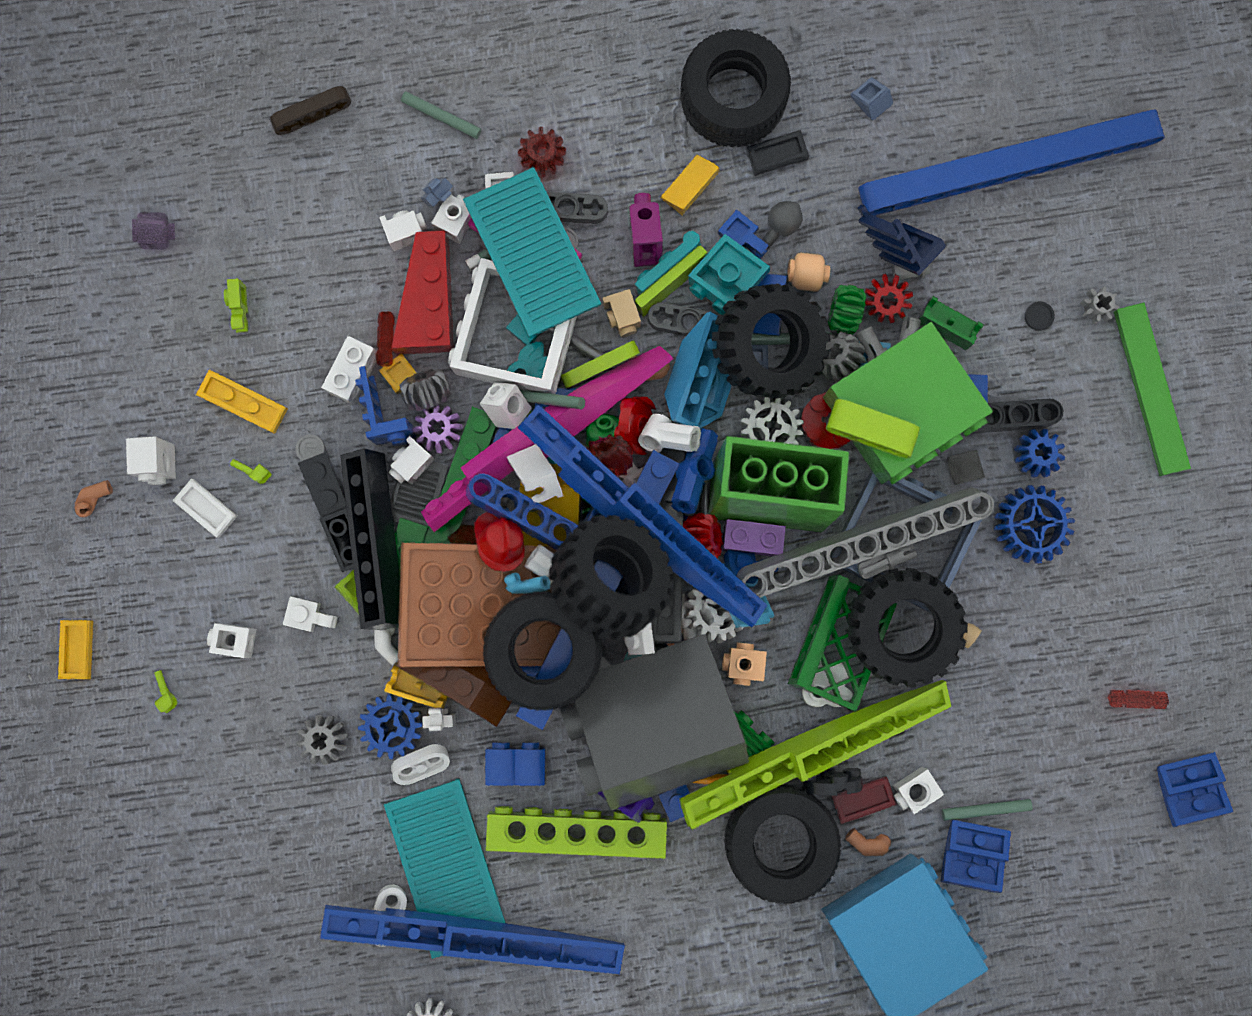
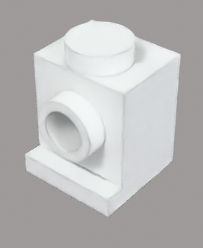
(402, 228)
(410, 462)
(219, 644)

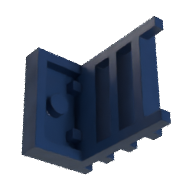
(901, 243)

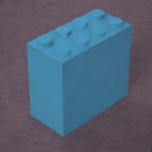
(906, 938)

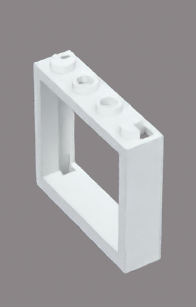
(465, 332)

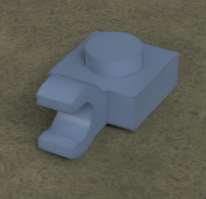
(436, 191)

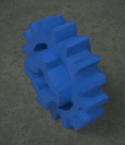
(378, 722)

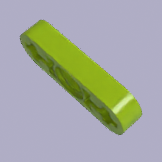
(600, 364)

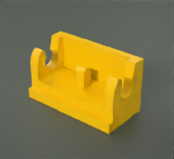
(408, 687)

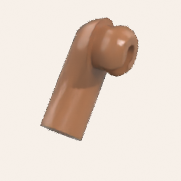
(89, 496)

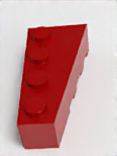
(426, 302)

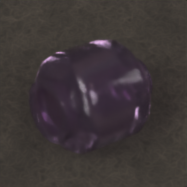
(152, 230)

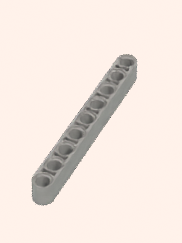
(878, 544)

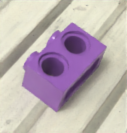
(753, 537)

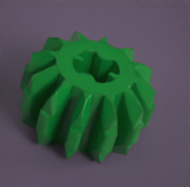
(846, 309)

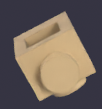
(622, 312)

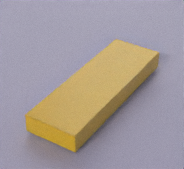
(241, 401)

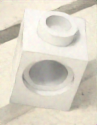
(505, 405)
(930, 790)

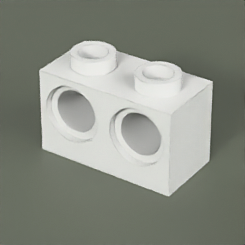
(345, 370)

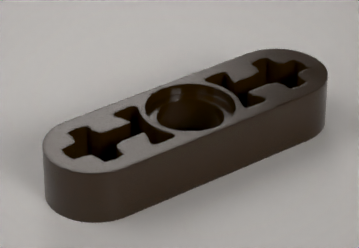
(310, 110)

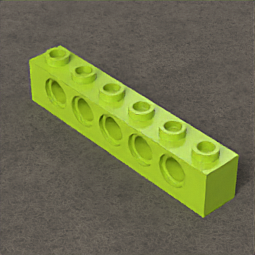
(501, 838)

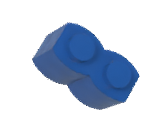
(515, 764)

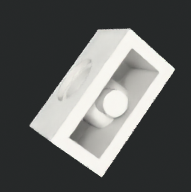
(150, 459)

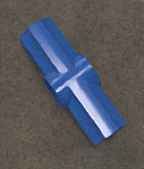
(693, 473)

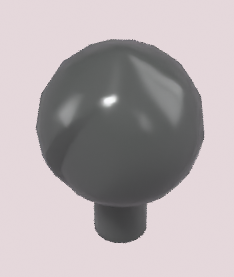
(784, 220)

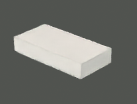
(205, 508)

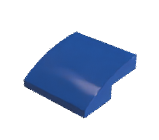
(1194, 789)
(975, 856)

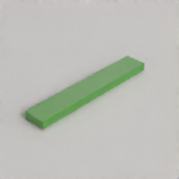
(1152, 389)

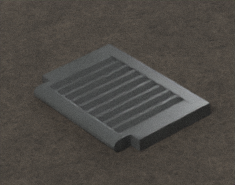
(410, 500)

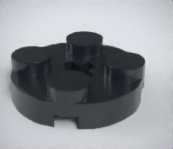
(830, 782)

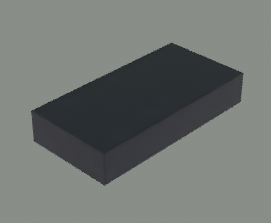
(777, 152)

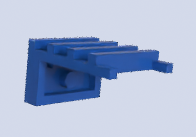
(381, 432)

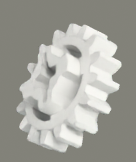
(758, 424)
(707, 620)

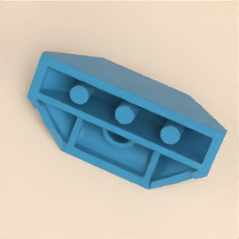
(696, 386)

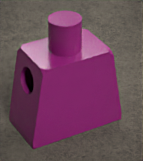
(645, 231)

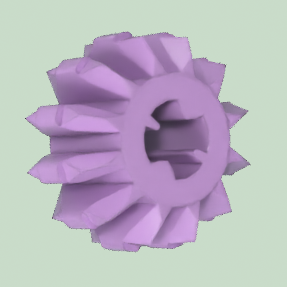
(441, 418)

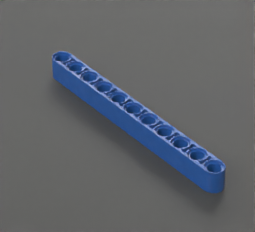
(1011, 162)

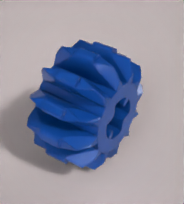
(1039, 442)

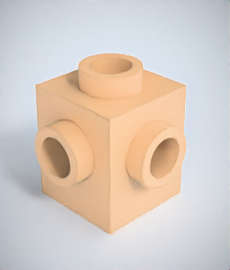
(756, 664)

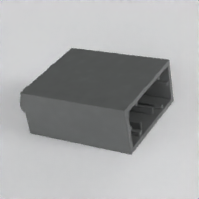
(655, 724)

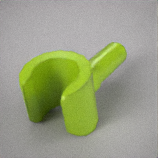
(259, 474)
(167, 700)

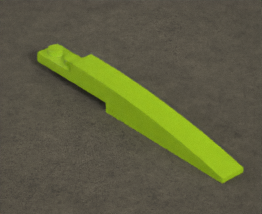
(814, 751)

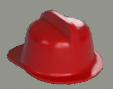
(499, 542)

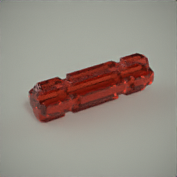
(385, 339)
(1138, 699)

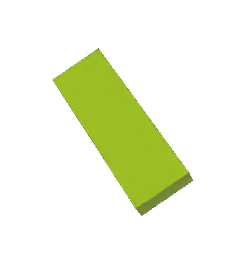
(669, 281)

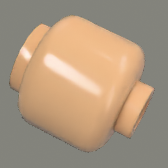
(808, 272)

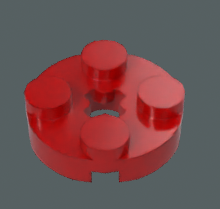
(632, 420)
(815, 429)

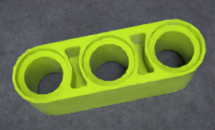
(873, 428)

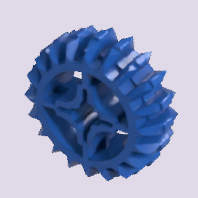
(1034, 513)

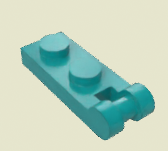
(667, 261)

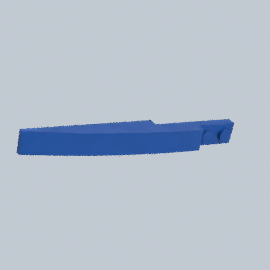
(654, 481)
(612, 497)
(472, 938)

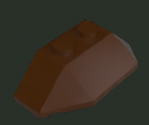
(467, 687)

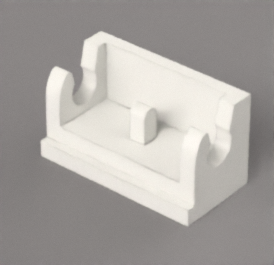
(535, 472)

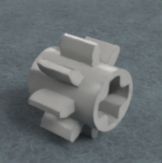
(1107, 301)

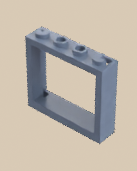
(915, 490)

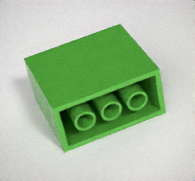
(921, 385)
(778, 484)

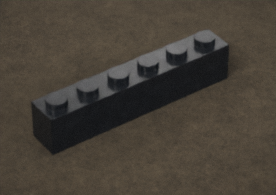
(372, 538)

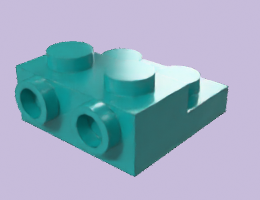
(725, 273)

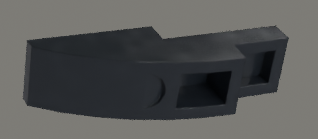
(331, 504)

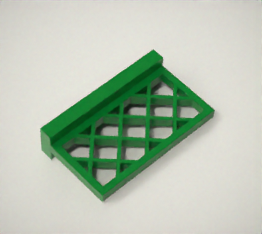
(818, 638)

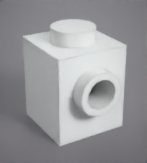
(452, 218)

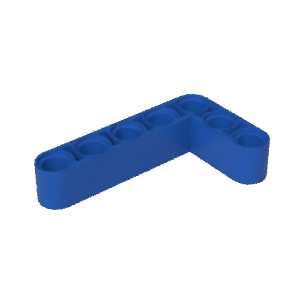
(522, 507)

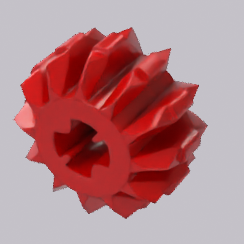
(884, 289)
(706, 530)

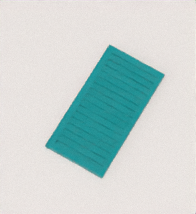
(532, 252)
(443, 854)

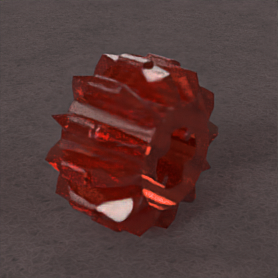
(552, 154)
(613, 453)

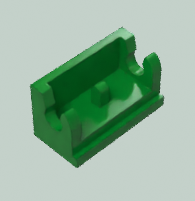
(950, 323)

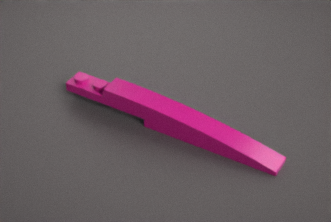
(599, 397)

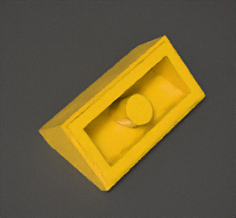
(690, 184)

